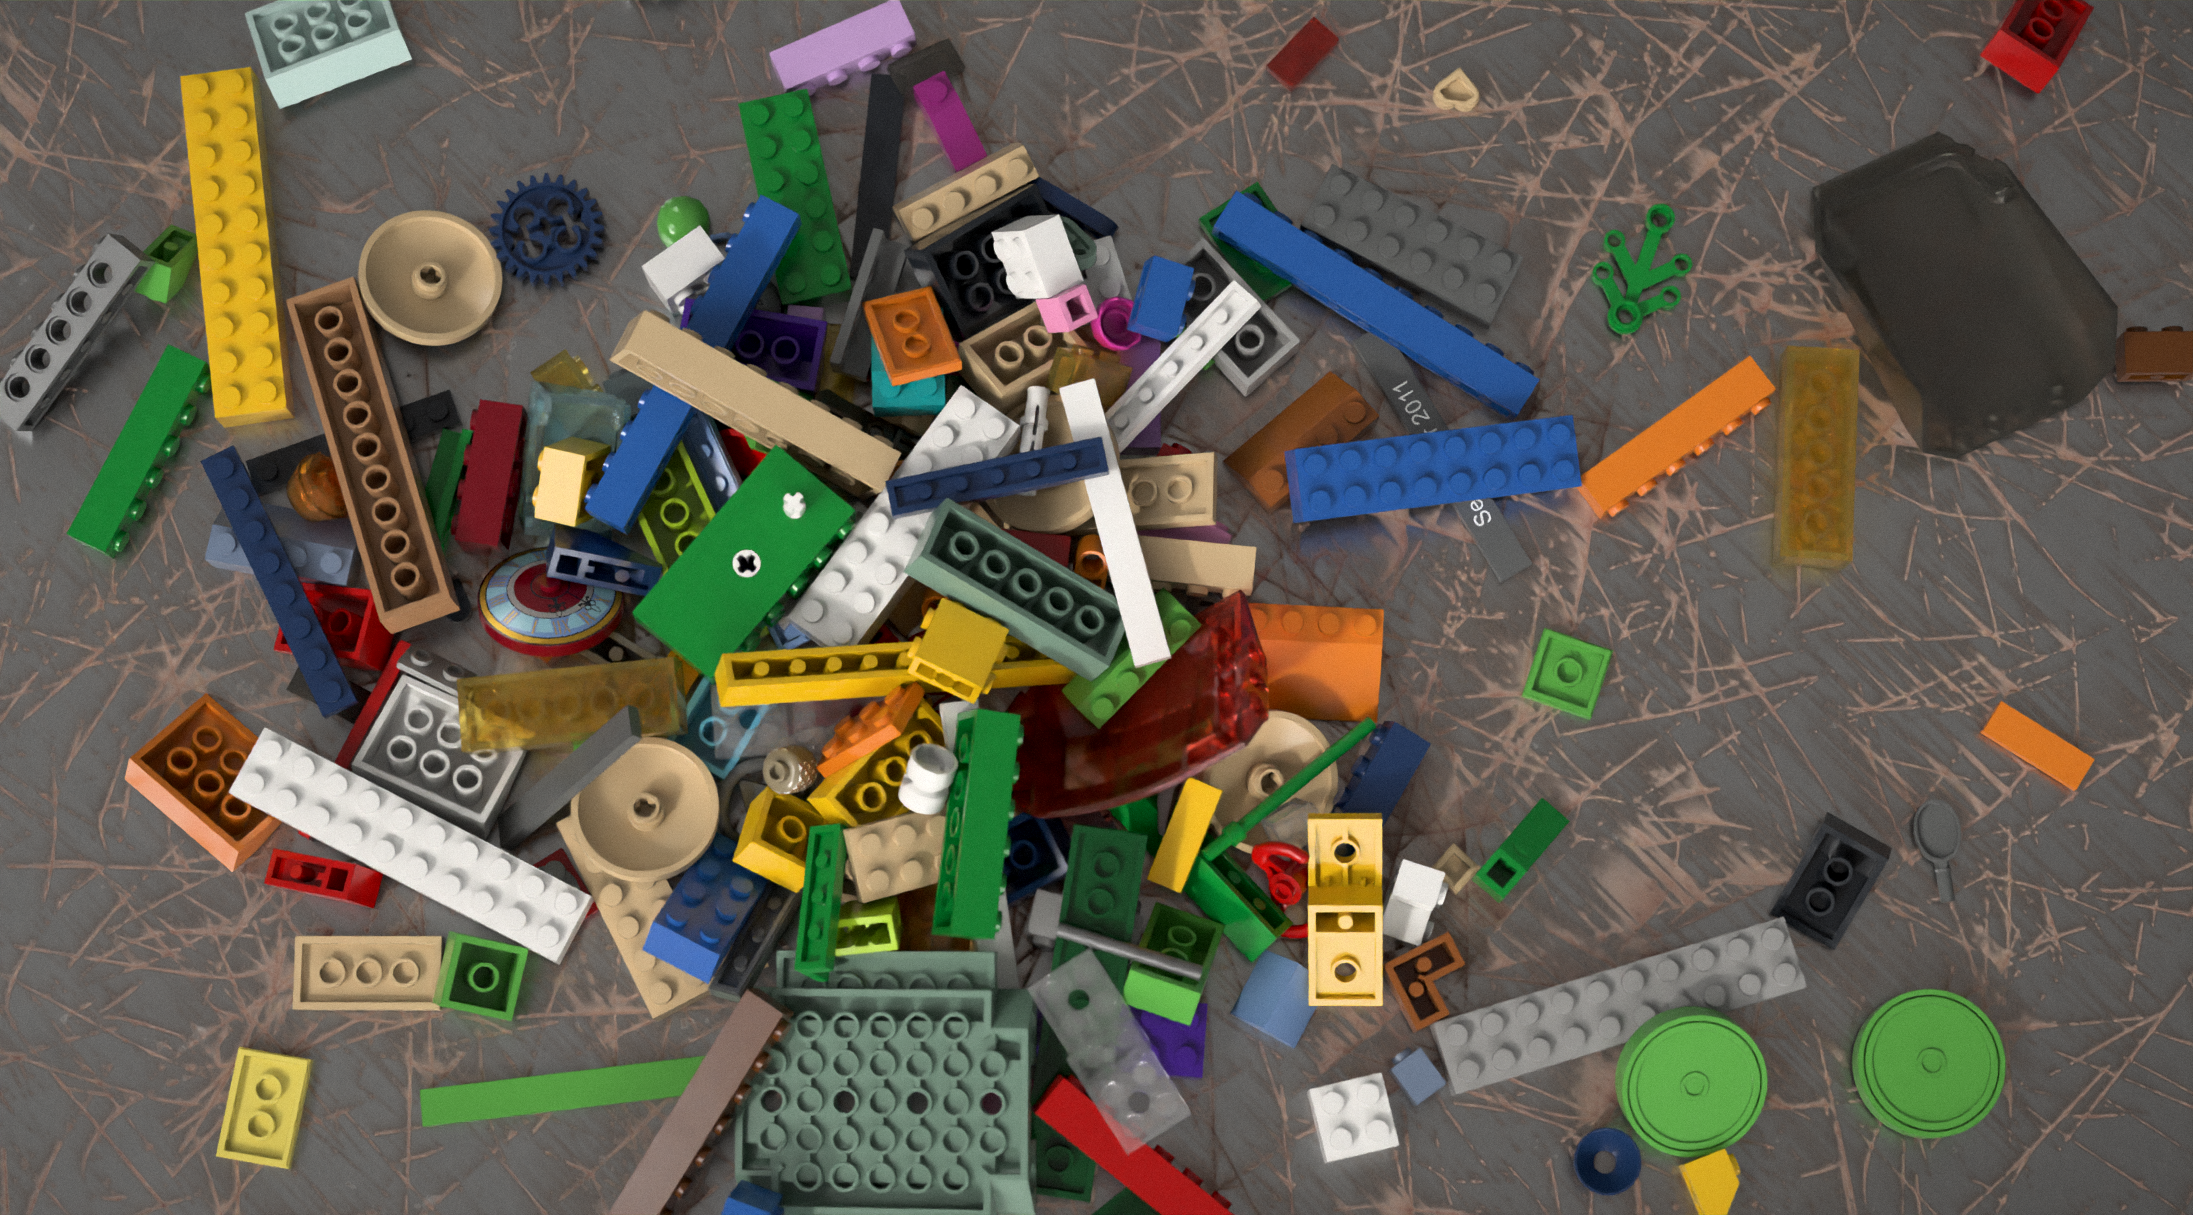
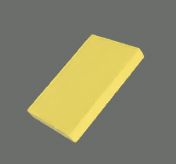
(264, 1107)

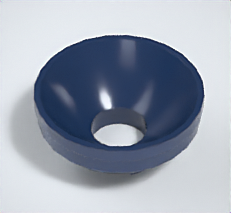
(1626, 1158)

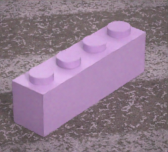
(844, 48)

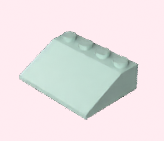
(324, 44)

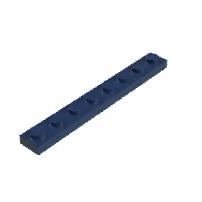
(279, 582)

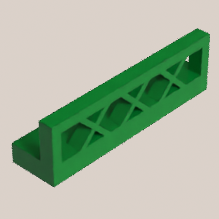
(444, 481)
(821, 901)

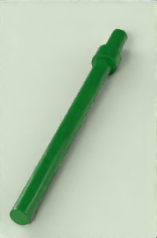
(1236, 832)

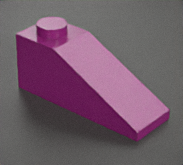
(949, 121)

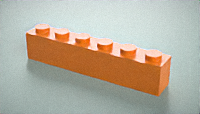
(1675, 437)

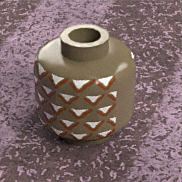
(790, 769)

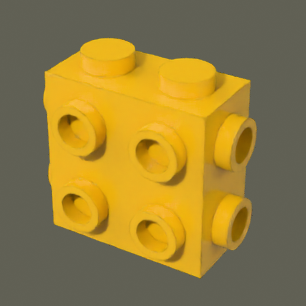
(958, 650)

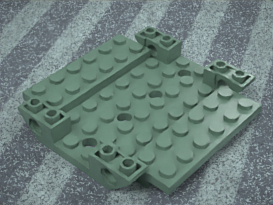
(883, 1033)

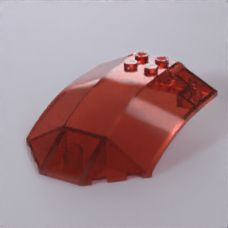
(1174, 726)

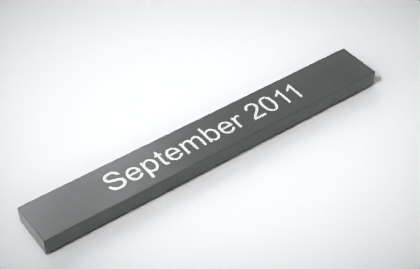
(1420, 416)

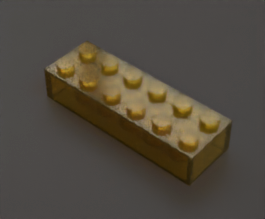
(1816, 457)
(568, 704)

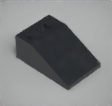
(1831, 880)

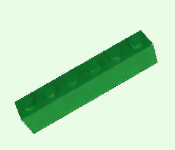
(141, 452)
(1216, 886)

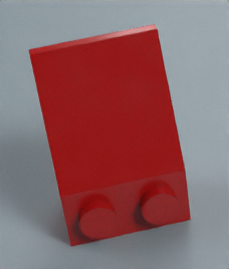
(2036, 39)
(350, 625)

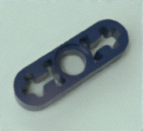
(1084, 216)

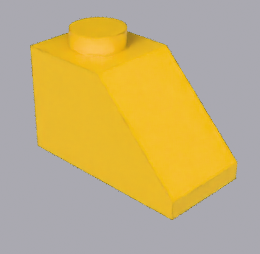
(1712, 1181)

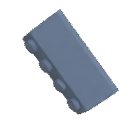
(318, 550)

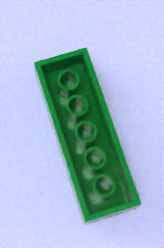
(793, 173)
(977, 825)

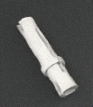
(1033, 438)

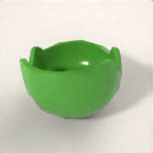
(680, 217)

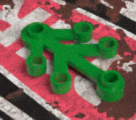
(1639, 276)

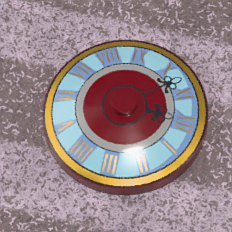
(544, 613)

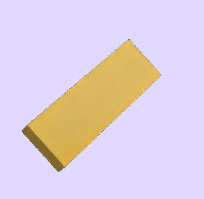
(1185, 834)

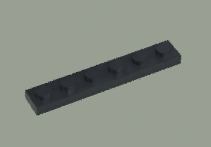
(421, 419)

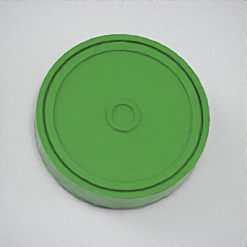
(1928, 1064)
(1691, 1081)

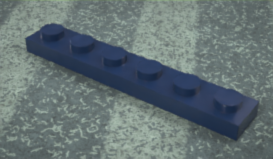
(998, 477)

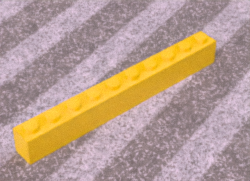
(857, 673)

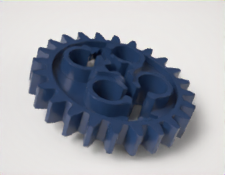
(554, 260)

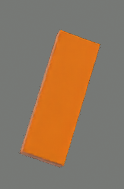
(2037, 745)

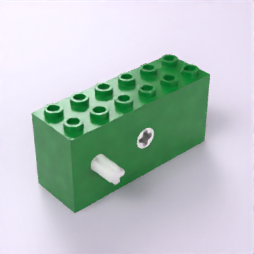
(774, 520)

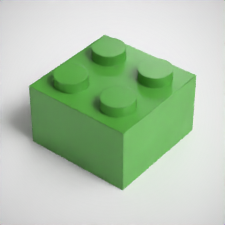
(480, 975)

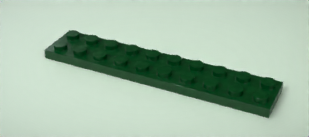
(1103, 899)

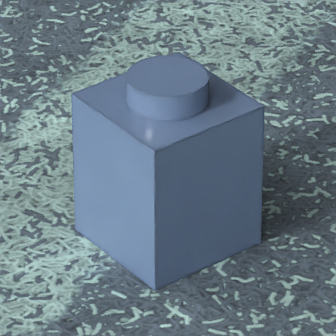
(1416, 1075)

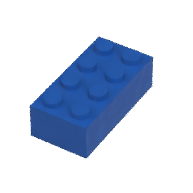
(706, 912)

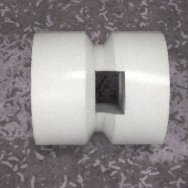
(927, 778)

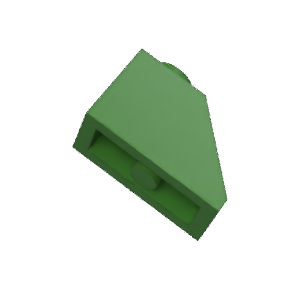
(173, 257)

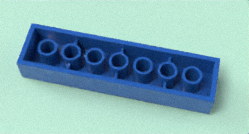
(1432, 468)

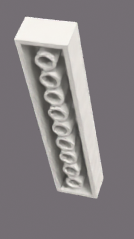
(411, 845)

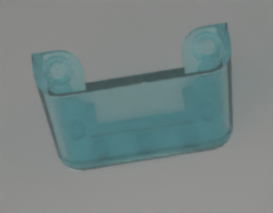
(555, 415)

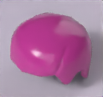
(1112, 324)

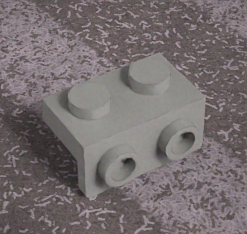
(432, 669)

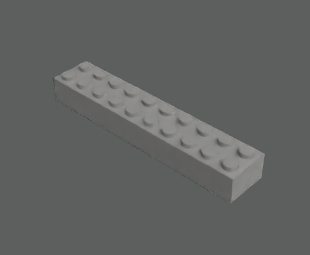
(1613, 1004)

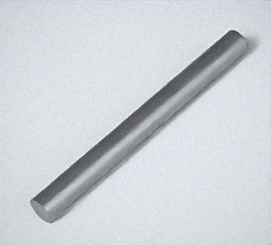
(1129, 951)

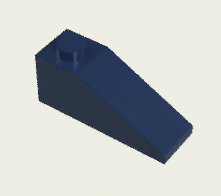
(599, 562)

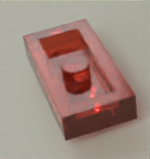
(1302, 54)

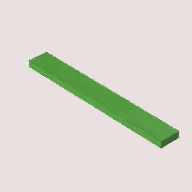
(557, 1091)

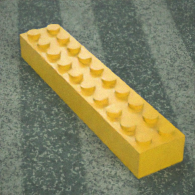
(237, 247)

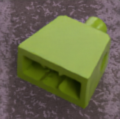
(870, 925)

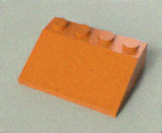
(1322, 659)
(190, 776)

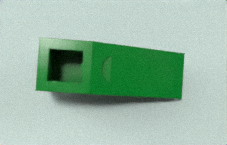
(1520, 850)

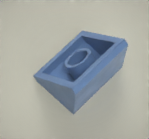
(1276, 998)

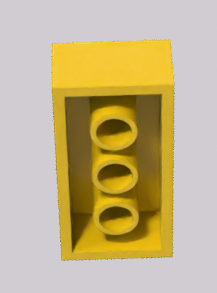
(871, 784)

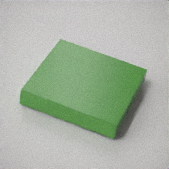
(1567, 673)

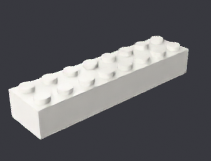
(866, 572)

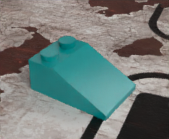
(907, 399)

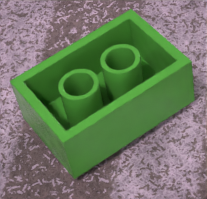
(1182, 937)

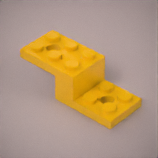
(1345, 909)

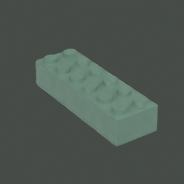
(1018, 588)

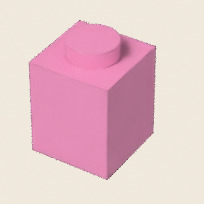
(1067, 309)

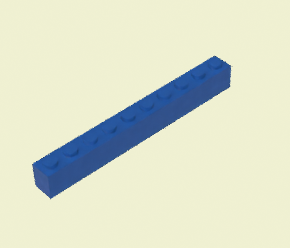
(1374, 305)
(719, 320)

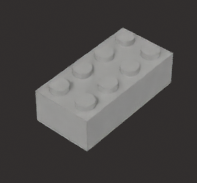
(1259, 344)

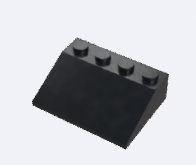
(964, 267)

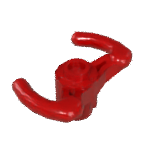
(1286, 878)

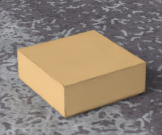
(1457, 867)

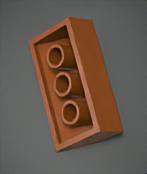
(1321, 416)

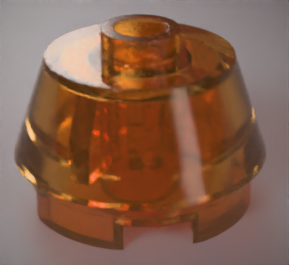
(316, 489)

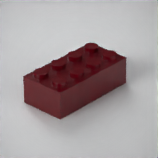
(492, 480)

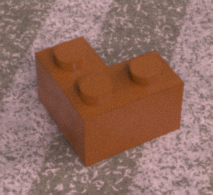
(1413, 979)

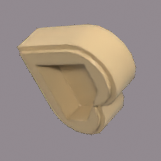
(1456, 92)

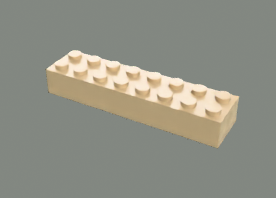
(754, 404)

